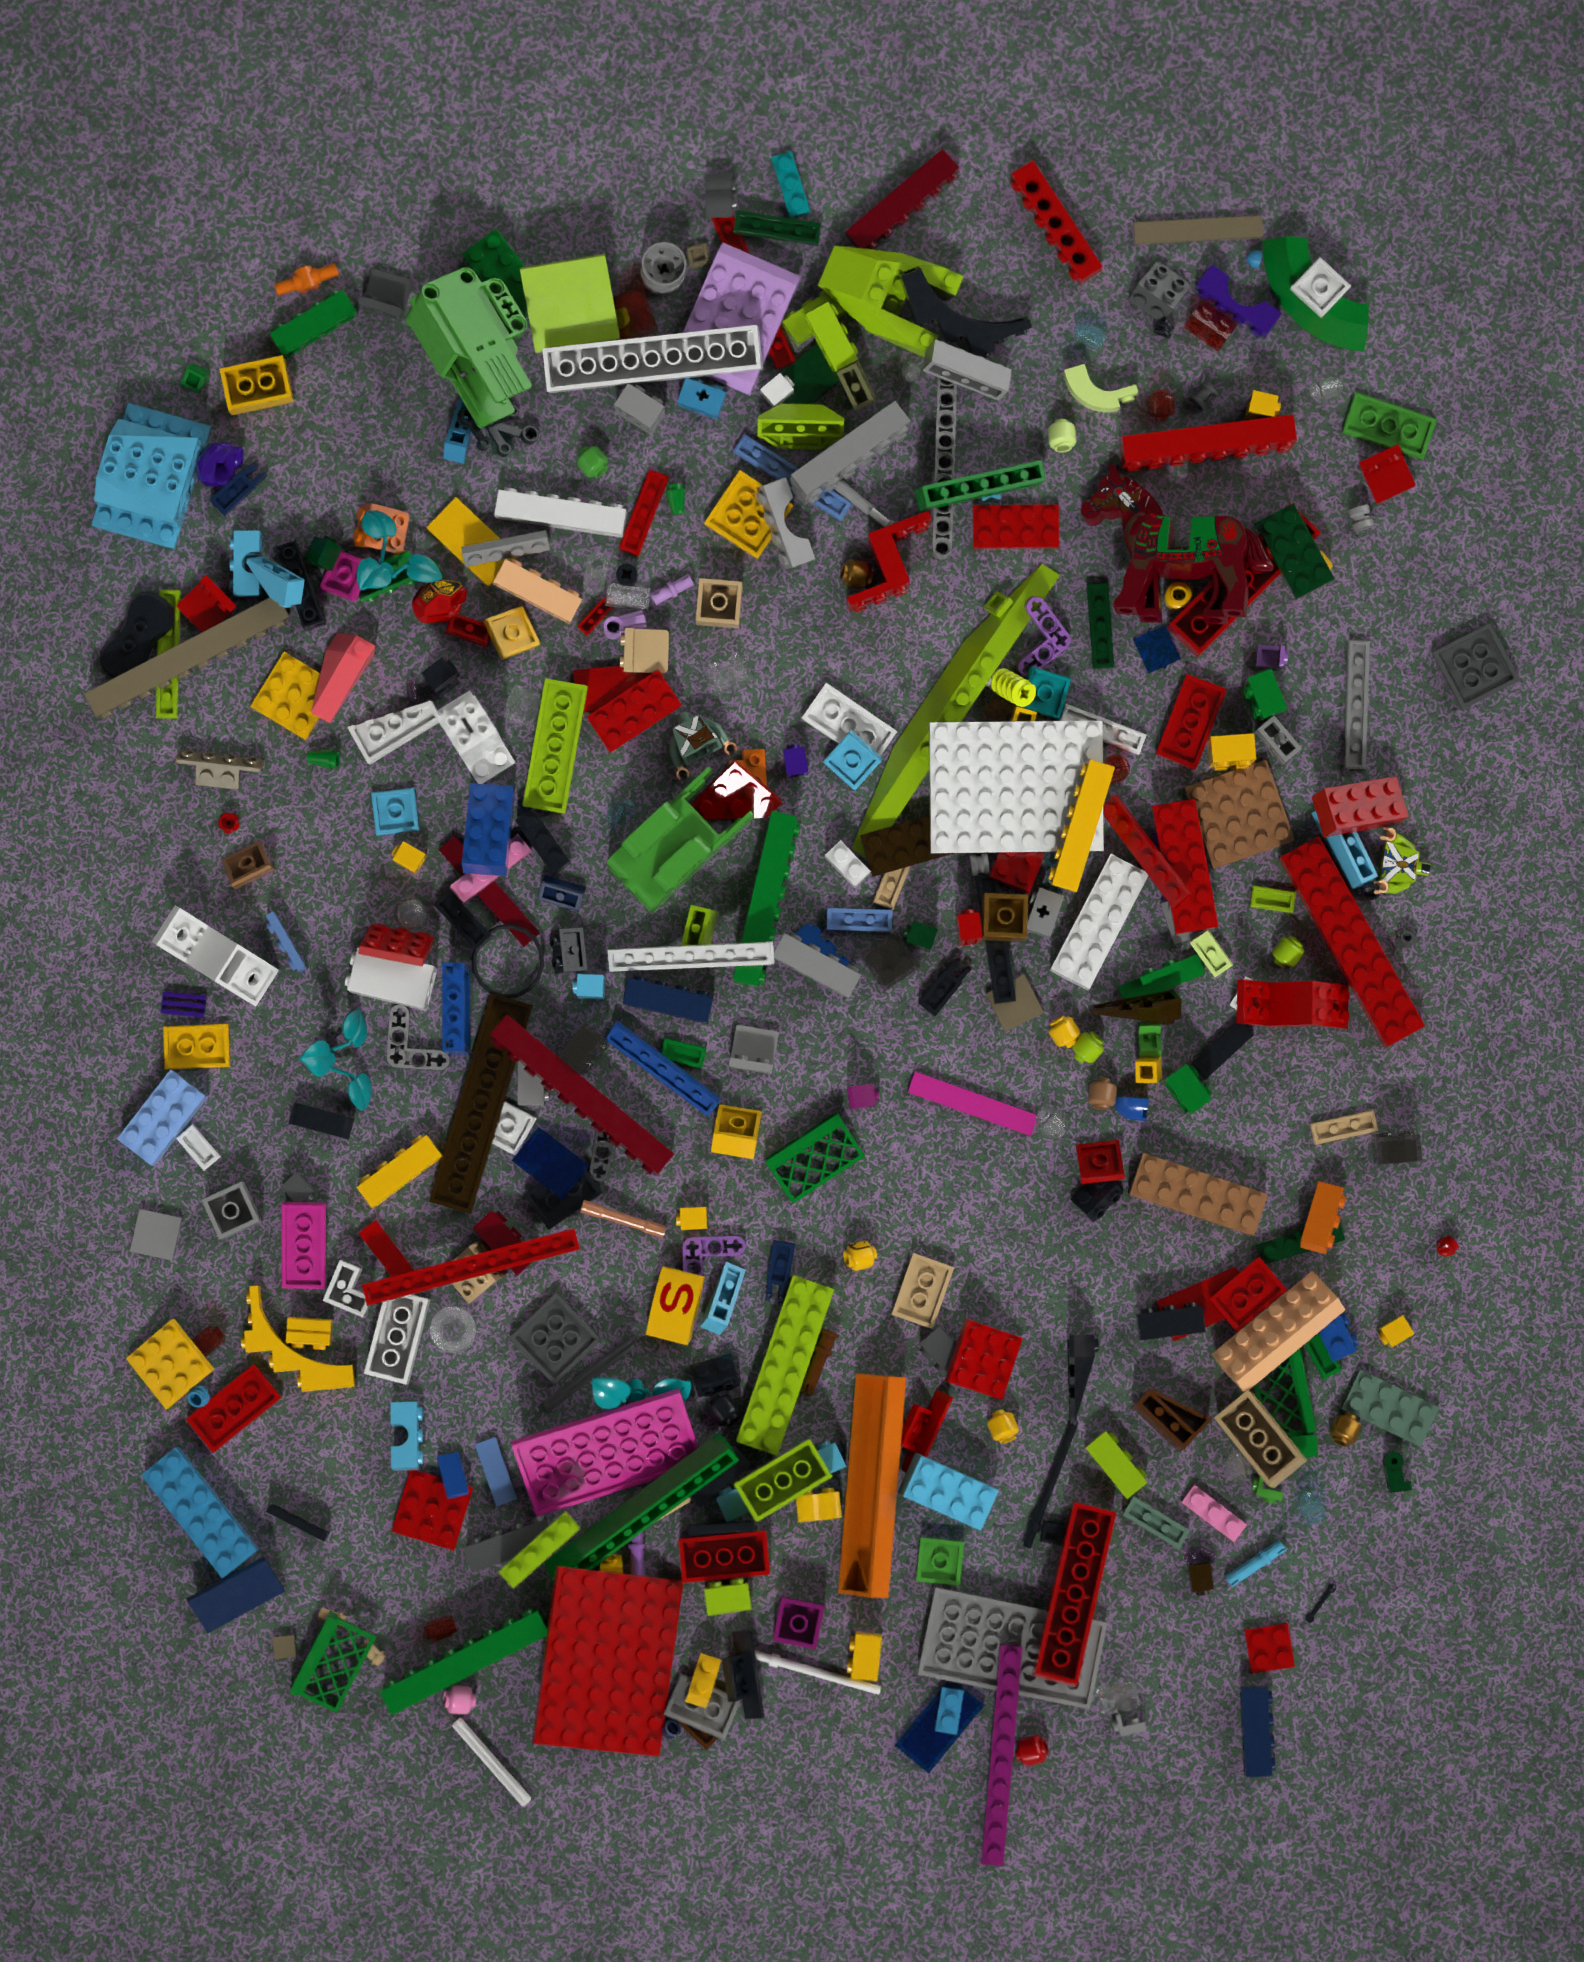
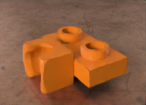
(755, 763)

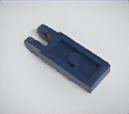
(237, 490)
(779, 1268)

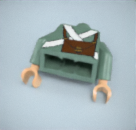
(695, 739)

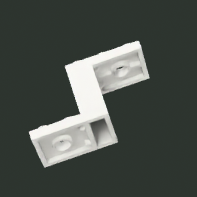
(215, 955)

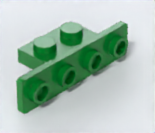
(396, 561)
(1164, 978)

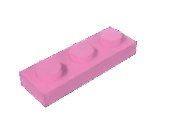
(1214, 1513)

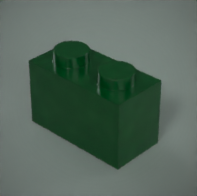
(920, 936)

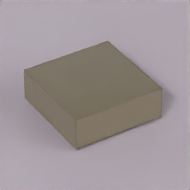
(698, 255)
(284, 1646)

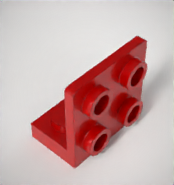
(1387, 474)
(206, 605)

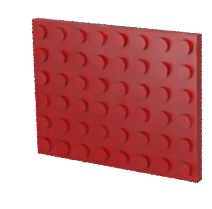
(607, 1661)

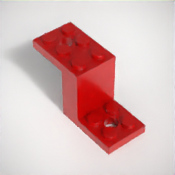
(889, 562)
(1292, 1004)

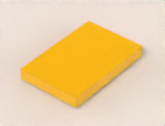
(196, 1046)

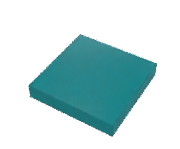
(1050, 692)

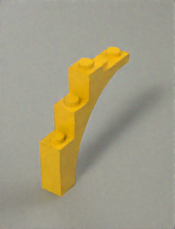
(312, 1374)

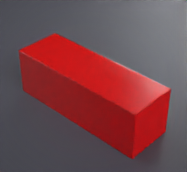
(594, 618)

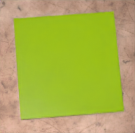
(570, 302)

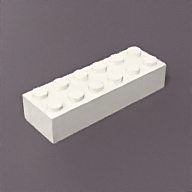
(1099, 922)

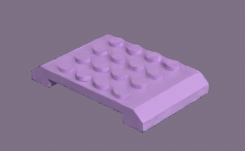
(743, 293)

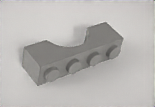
(774, 500)

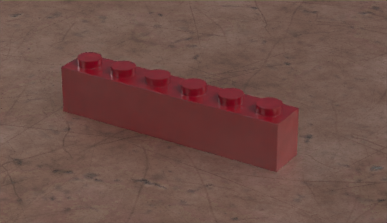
(902, 201)

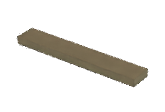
(1198, 230)

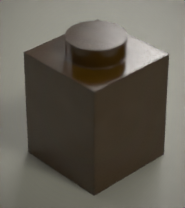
(1200, 1578)

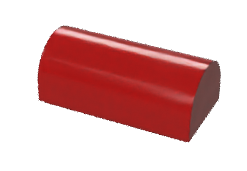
(468, 630)

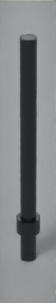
(1034, 1526)

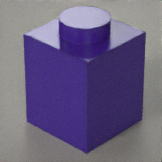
(795, 761)

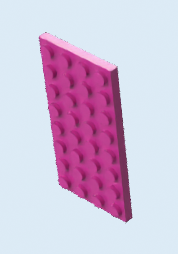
(604, 1452)

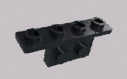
(742, 1675)

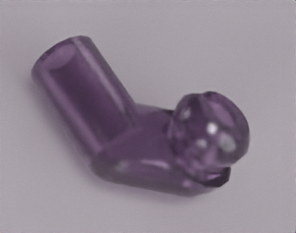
(413, 694)
(1197, 1553)

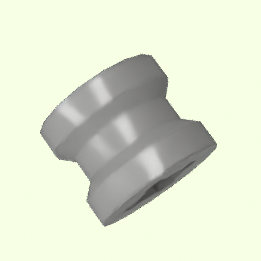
(979, 864)

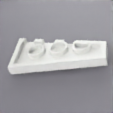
(391, 731)

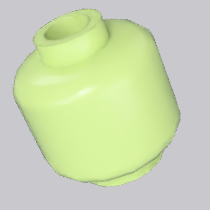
(1061, 435)

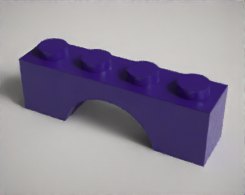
(1259, 318)

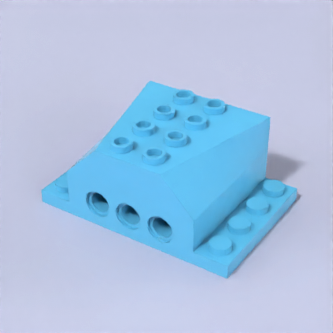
(148, 475)

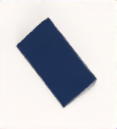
(561, 893)

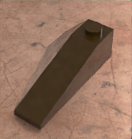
(1155, 1007)

